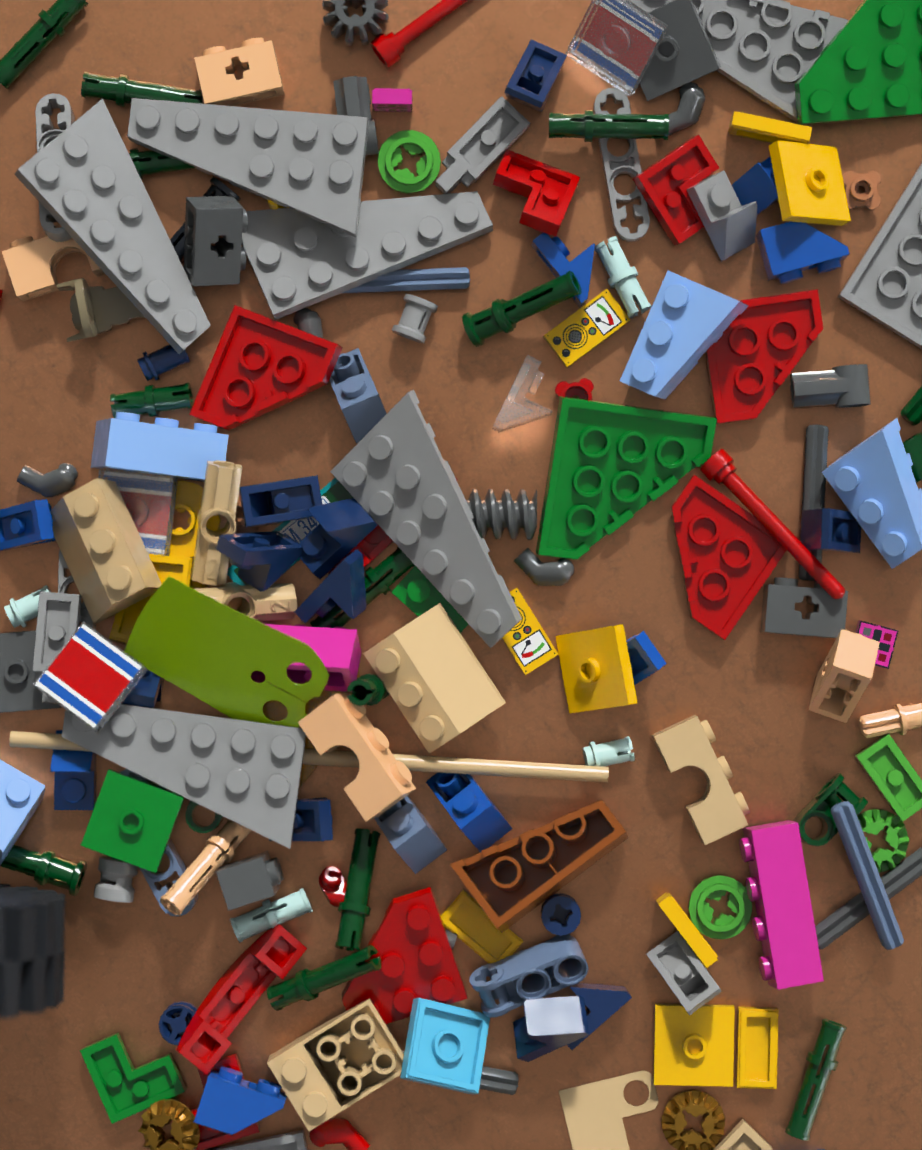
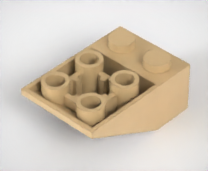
(337, 1064)

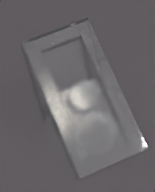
(518, 409)

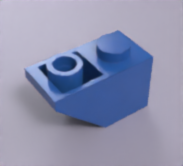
(796, 248)
(470, 808)
(236, 1103)

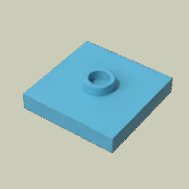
(445, 1046)

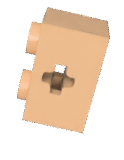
(260, 74)
(844, 675)

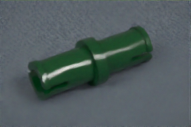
(153, 400)
(367, 690)

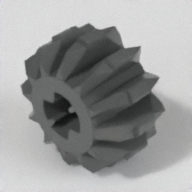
(355, 24)

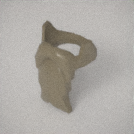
(97, 308)

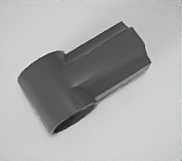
(353, 99)
(841, 387)

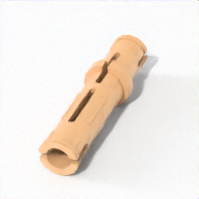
(218, 850)

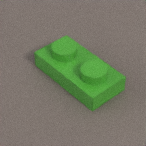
(892, 776)

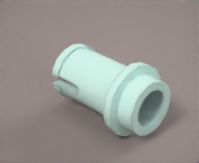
(25, 608)
(608, 752)

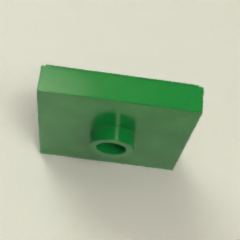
(132, 821)

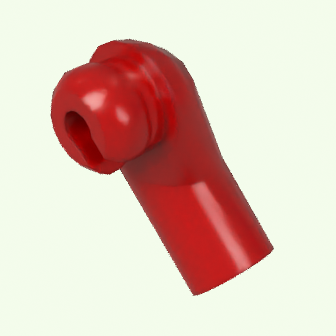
(333, 885)
(338, 1132)

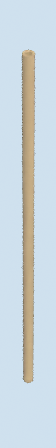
(412, 762)

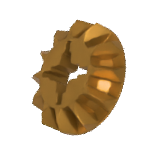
(696, 1103)
(183, 1126)

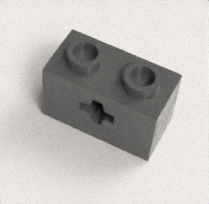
(204, 223)
(782, 618)
(250, 879)

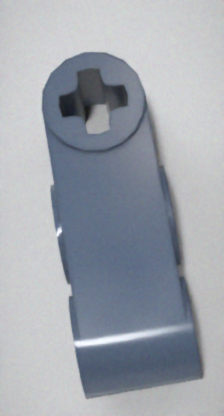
(511, 980)

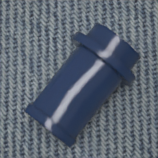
(161, 361)

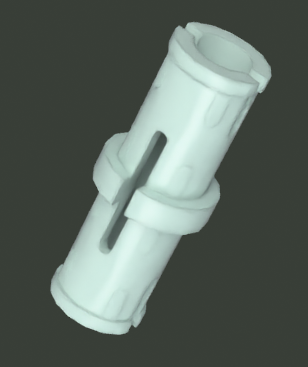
(622, 277)
(271, 914)

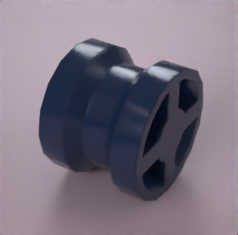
(558, 907)
(173, 1028)

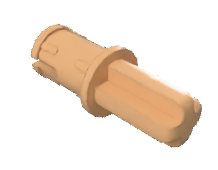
(891, 721)

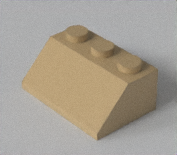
(103, 549)
(434, 678)

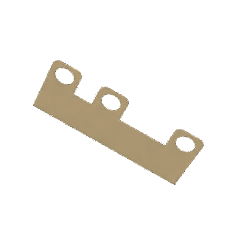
(597, 1110)

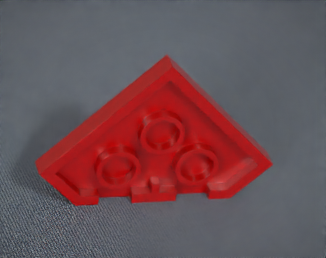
(760, 352)
(260, 369)
(721, 555)
(413, 960)

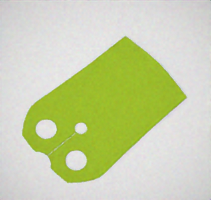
(216, 649)

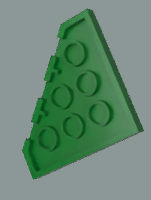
(867, 67)
(610, 465)

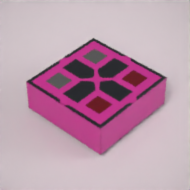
(392, 100)
(884, 635)

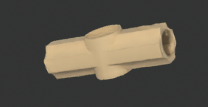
(218, 498)
(273, 604)

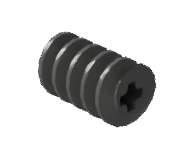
(504, 513)

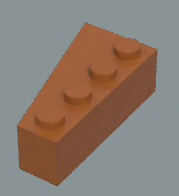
(529, 869)

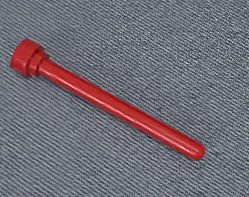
(391, 46)
(721, 469)

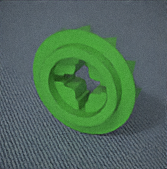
(415, 144)
(895, 834)
(725, 925)

